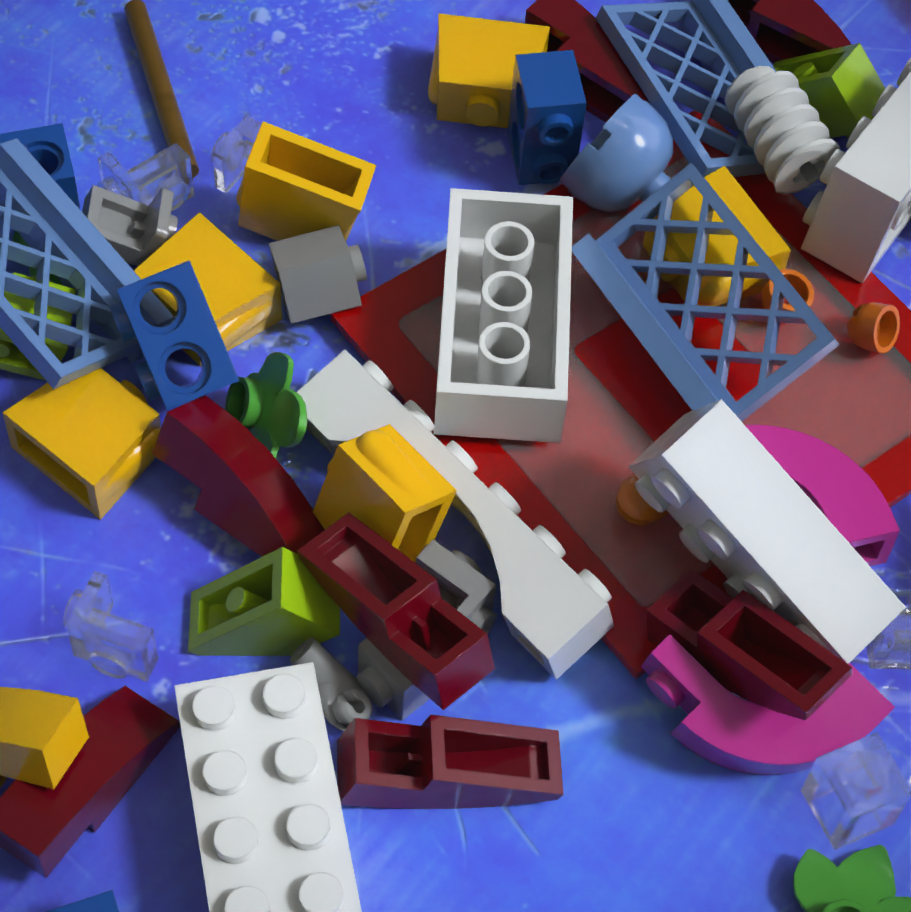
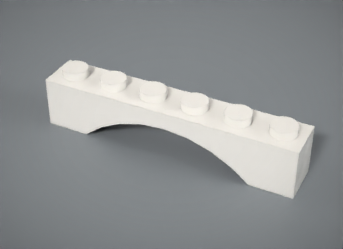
(542, 598)

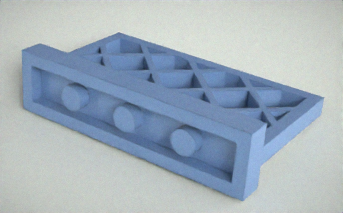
(723, 46)
(80, 257)
(653, 322)

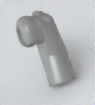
(338, 688)

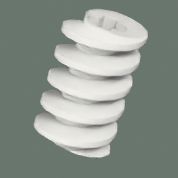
(780, 127)

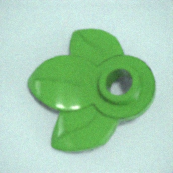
(268, 404)
(857, 885)

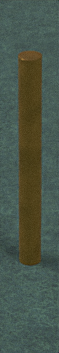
(158, 79)

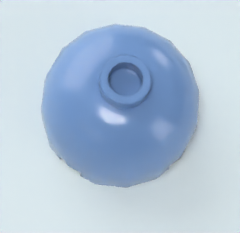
(622, 160)

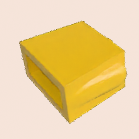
(476, 67)
(300, 186)
(720, 248)
(236, 287)
(86, 436)
(387, 489)

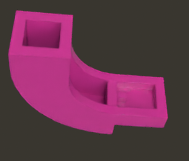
(836, 488)
(749, 735)

